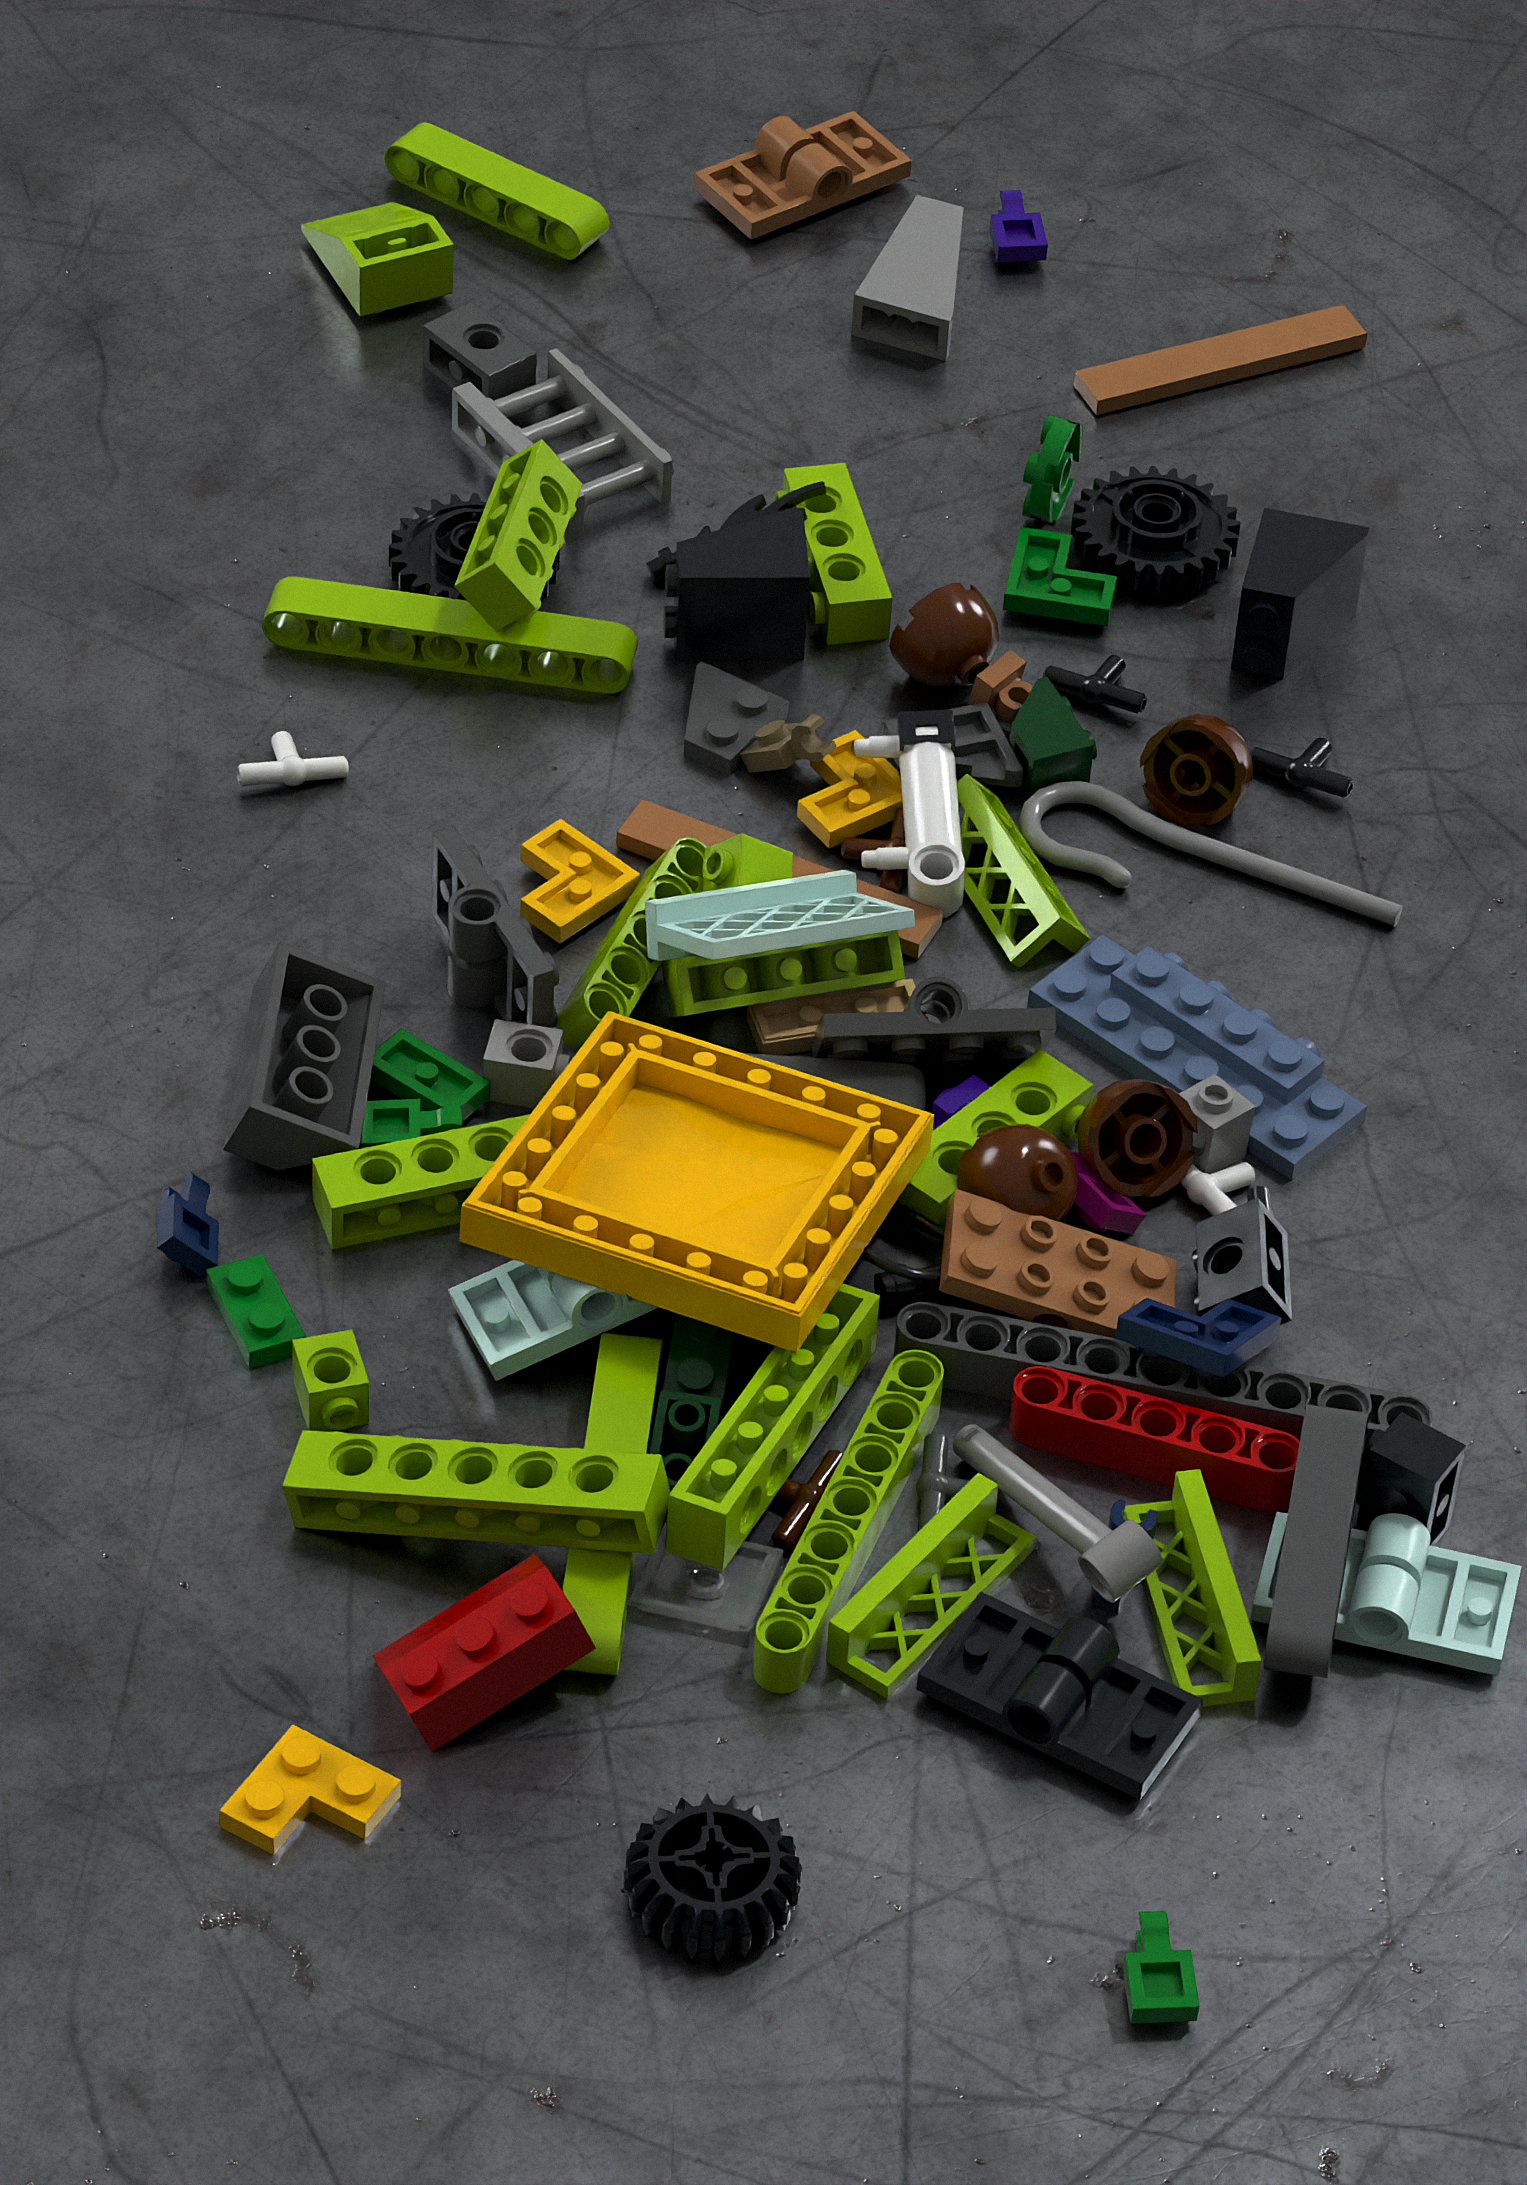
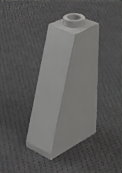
(913, 282)

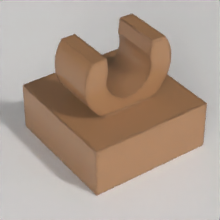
(1002, 686)

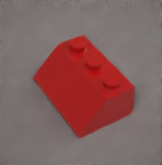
(484, 1651)

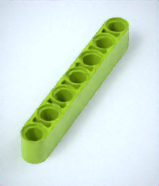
(448, 635)
(618, 1421)
(847, 1521)

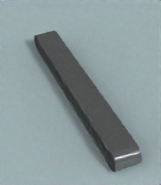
(988, 1351)

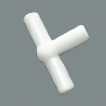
(290, 767)
(1210, 1189)

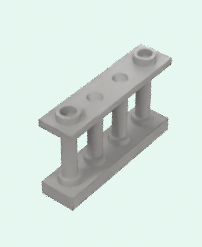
(494, 438)

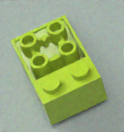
(384, 256)

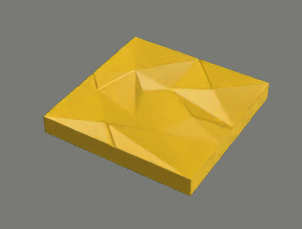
(698, 1180)

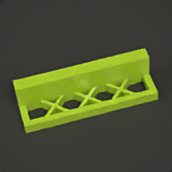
(1027, 877)
(913, 1572)
(1217, 1594)

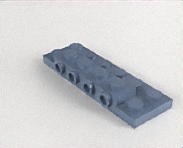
(1180, 1030)

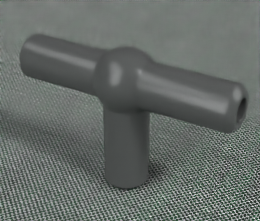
(933, 1485)

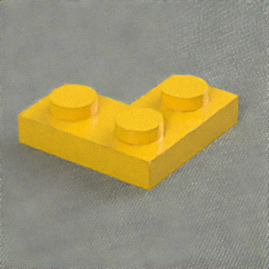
(860, 794)
(580, 883)
(305, 1777)

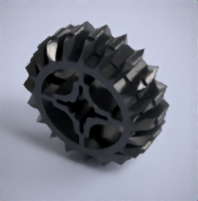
(748, 1860)

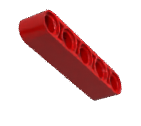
(1152, 1437)

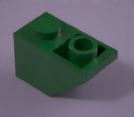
(1050, 740)

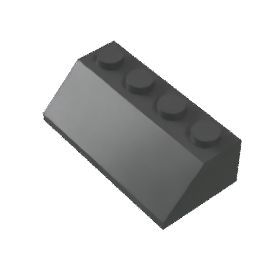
(304, 1061)

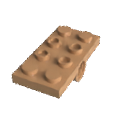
(800, 172)
(1046, 1267)

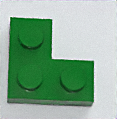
(1046, 587)

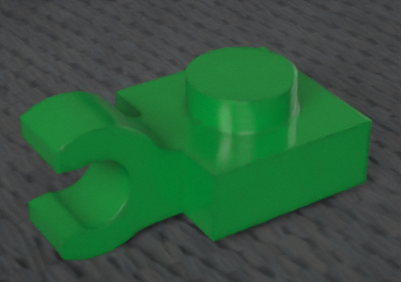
(403, 1119)
(1159, 1980)

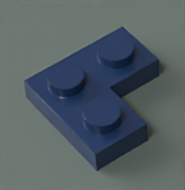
(1207, 1343)

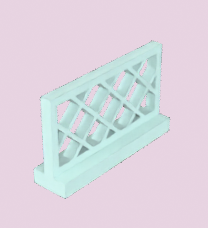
(767, 917)

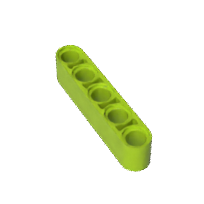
(496, 190)
(621, 963)

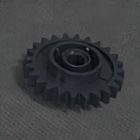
(1155, 529)
(434, 544)

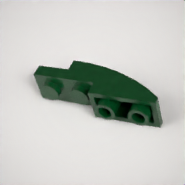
(692, 1393)

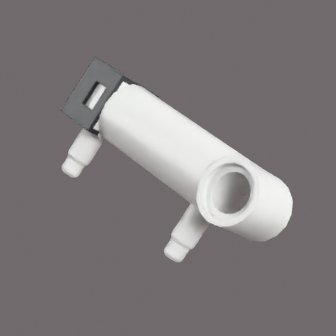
(929, 808)

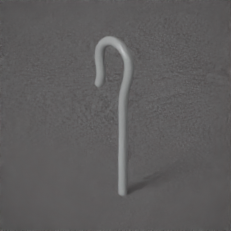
(1182, 840)

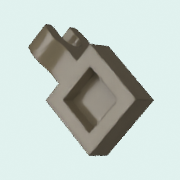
(782, 744)

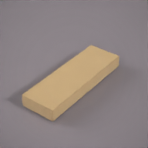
(791, 1023)

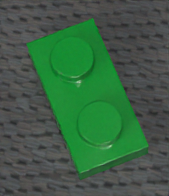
(424, 1073)
(254, 1309)

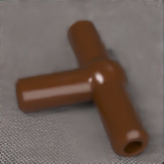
(853, 847)
(803, 1501)

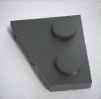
(725, 717)
(979, 747)

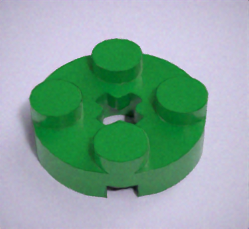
(1051, 469)

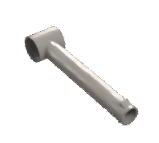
(1109, 1558)

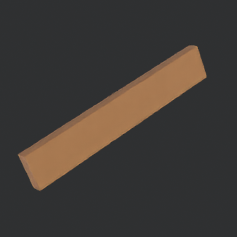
(1219, 359)
(654, 829)

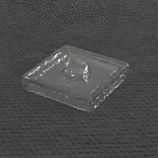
(702, 1599)

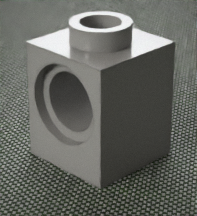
(523, 1062)
(1222, 1124)

